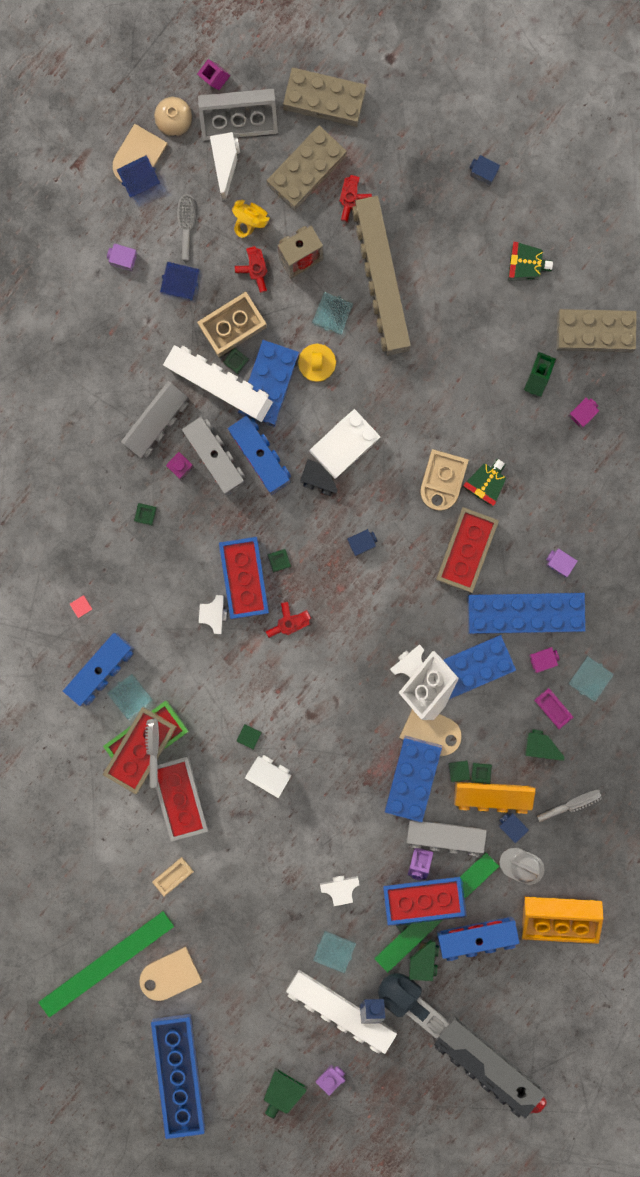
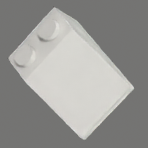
(225, 153)
(344, 444)
(429, 687)
(268, 776)

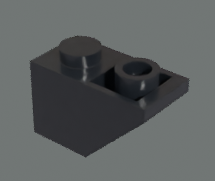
(317, 476)

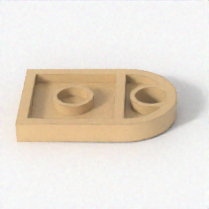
(136, 145)
(443, 478)
(432, 731)
(171, 974)

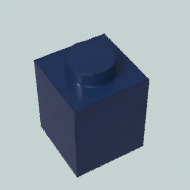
(484, 170)
(362, 542)
(512, 827)
(372, 1011)

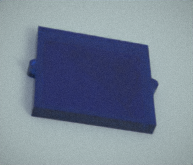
(138, 176)
(179, 280)

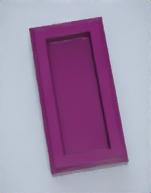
(553, 708)

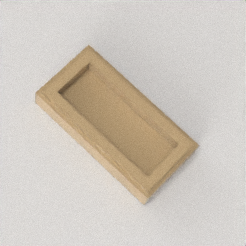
(173, 876)

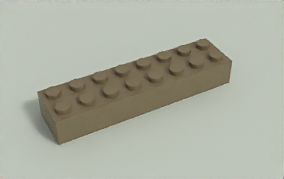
(382, 276)

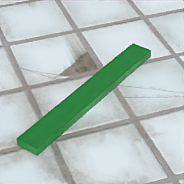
(416, 932)
(106, 964)

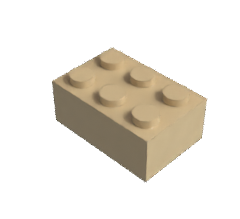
(232, 324)

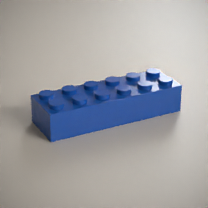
(526, 613)
(178, 1076)

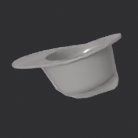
(522, 866)

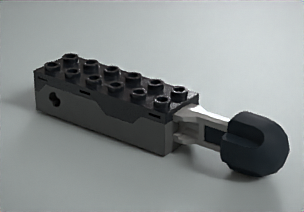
(464, 1047)

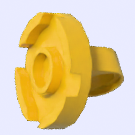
(250, 215)
(316, 362)

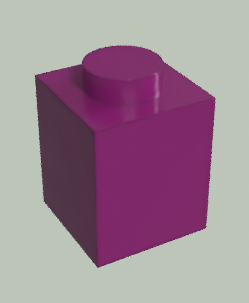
(213, 74)
(584, 412)
(179, 466)
(544, 659)

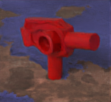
(349, 195)
(256, 267)
(289, 624)

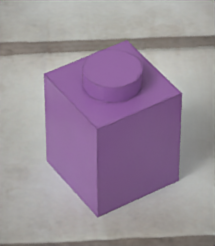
(122, 257)
(561, 562)

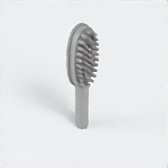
(186, 218)
(153, 745)
(579, 801)

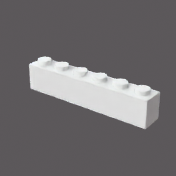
(219, 384)
(339, 1010)

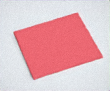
(80, 606)

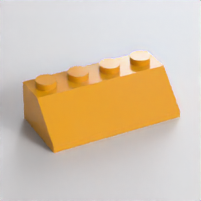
(494, 796)
(562, 920)

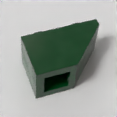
(422, 962)

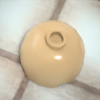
(173, 116)

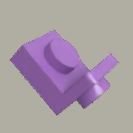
(420, 864)
(331, 1079)

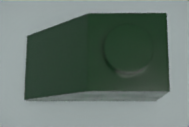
(539, 374)
(541, 746)

